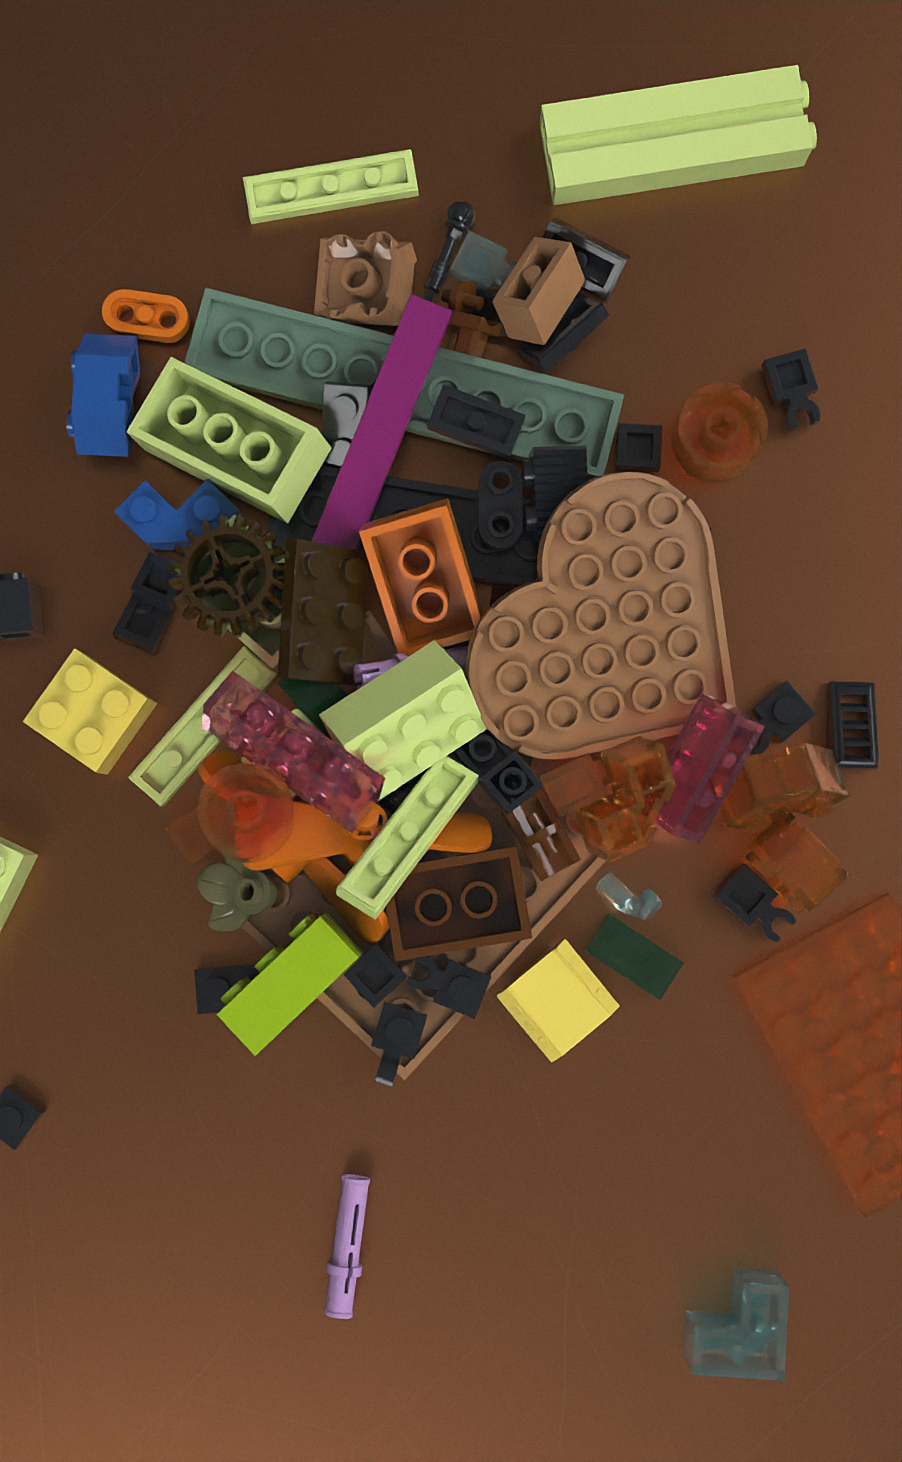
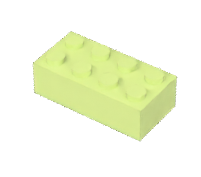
(229, 439)

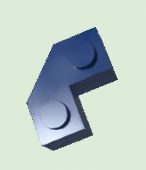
(103, 390)
(164, 526)

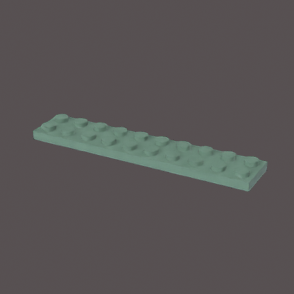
(296, 352)

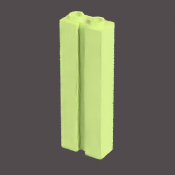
(676, 134)

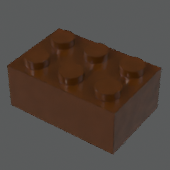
(459, 905)

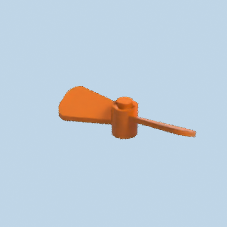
(319, 836)
(321, 871)

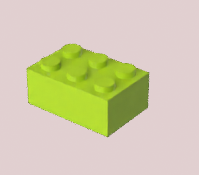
(288, 981)

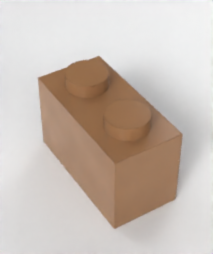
(539, 290)

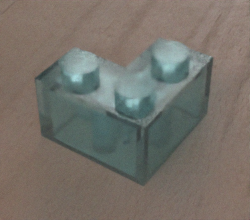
(748, 1340)

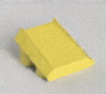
(557, 1000)

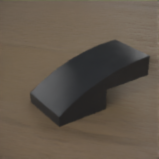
(149, 607)

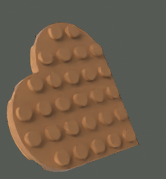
(611, 631)

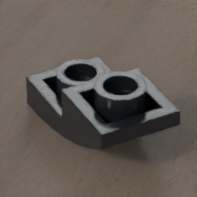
(500, 770)

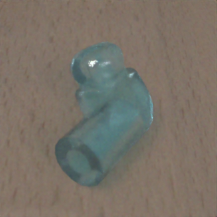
(626, 901)

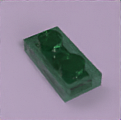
(634, 956)

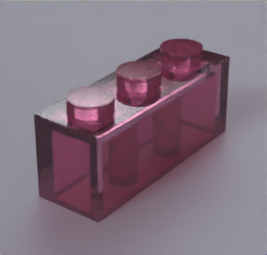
(706, 765)

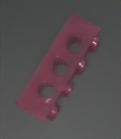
(294, 750)

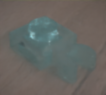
(481, 262)

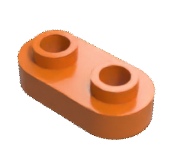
(148, 315)

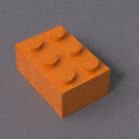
(422, 577)

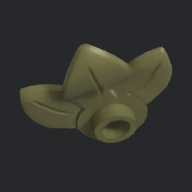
(230, 889)

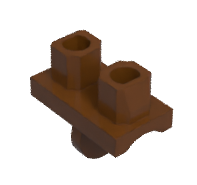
(472, 329)
(542, 836)

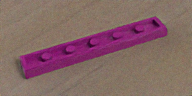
(383, 423)

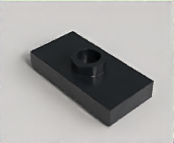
(577, 322)

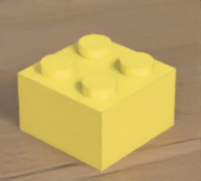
(90, 712)

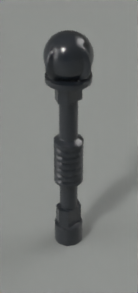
(459, 222)

